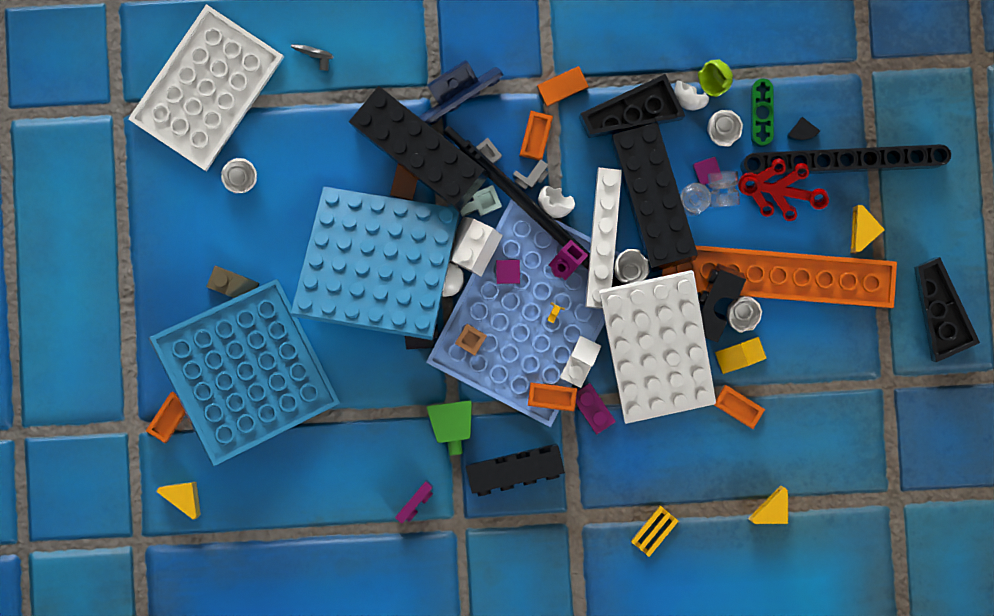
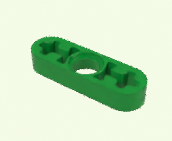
(756, 95)

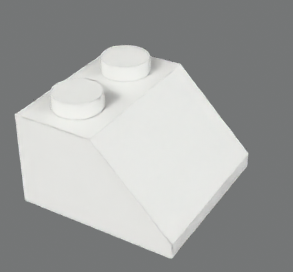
(474, 245)

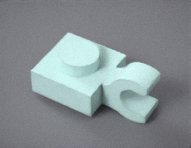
(483, 201)

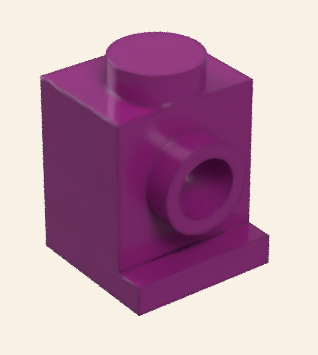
(564, 263)

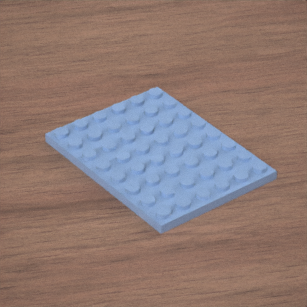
(519, 338)

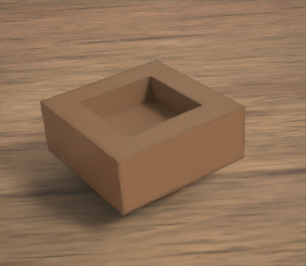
(471, 339)

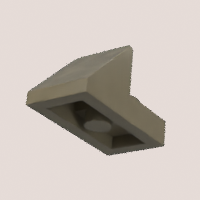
(230, 283)

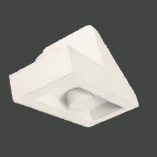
(580, 361)

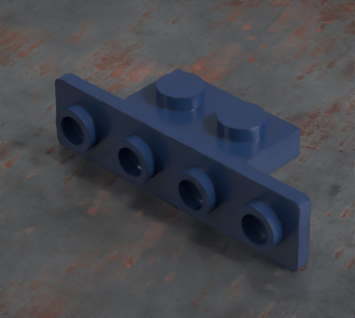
(455, 87)

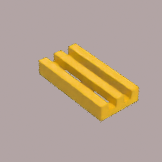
(661, 537)

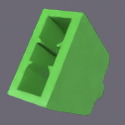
(451, 424)

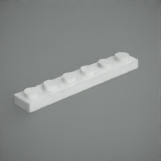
(603, 235)

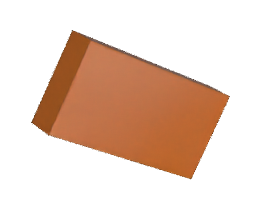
(562, 86)
(536, 136)
(552, 397)
(739, 407)
(167, 419)

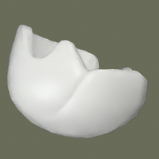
(688, 96)
(724, 128)
(239, 175)
(554, 202)
(631, 267)
(454, 280)
(744, 314)

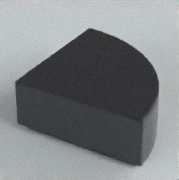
(803, 130)

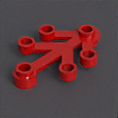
(779, 189)

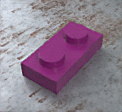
(593, 409)
(422, 495)

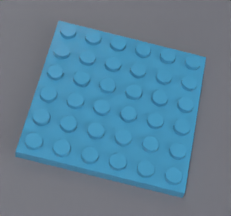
(376, 263)
(244, 372)

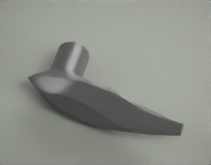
(315, 53)

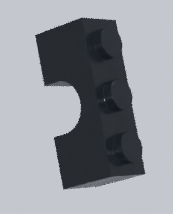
(722, 283)

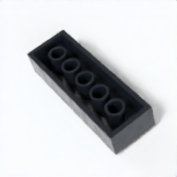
(419, 149)
(654, 197)

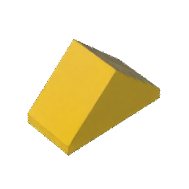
(864, 229)
(740, 355)
(183, 496)
(773, 510)

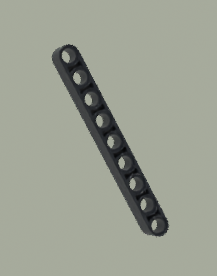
(856, 156)

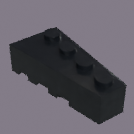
(633, 109)
(943, 313)
(514, 469)

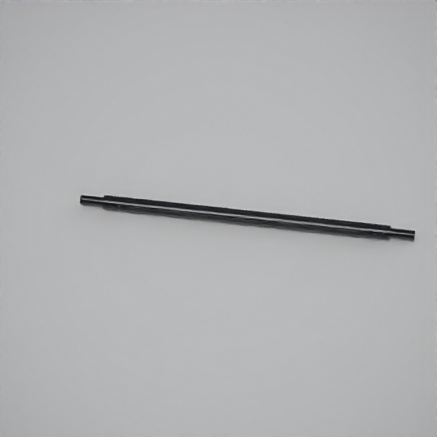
(518, 195)

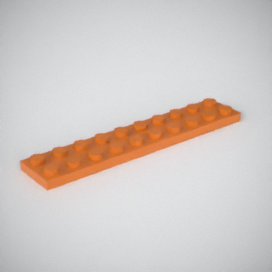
(799, 276)

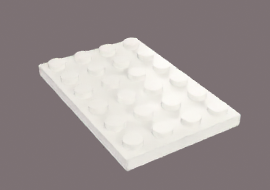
(206, 87)
(658, 346)

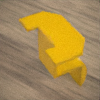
(554, 312)

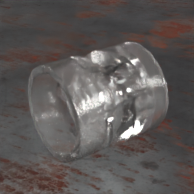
(723, 180)
(695, 198)

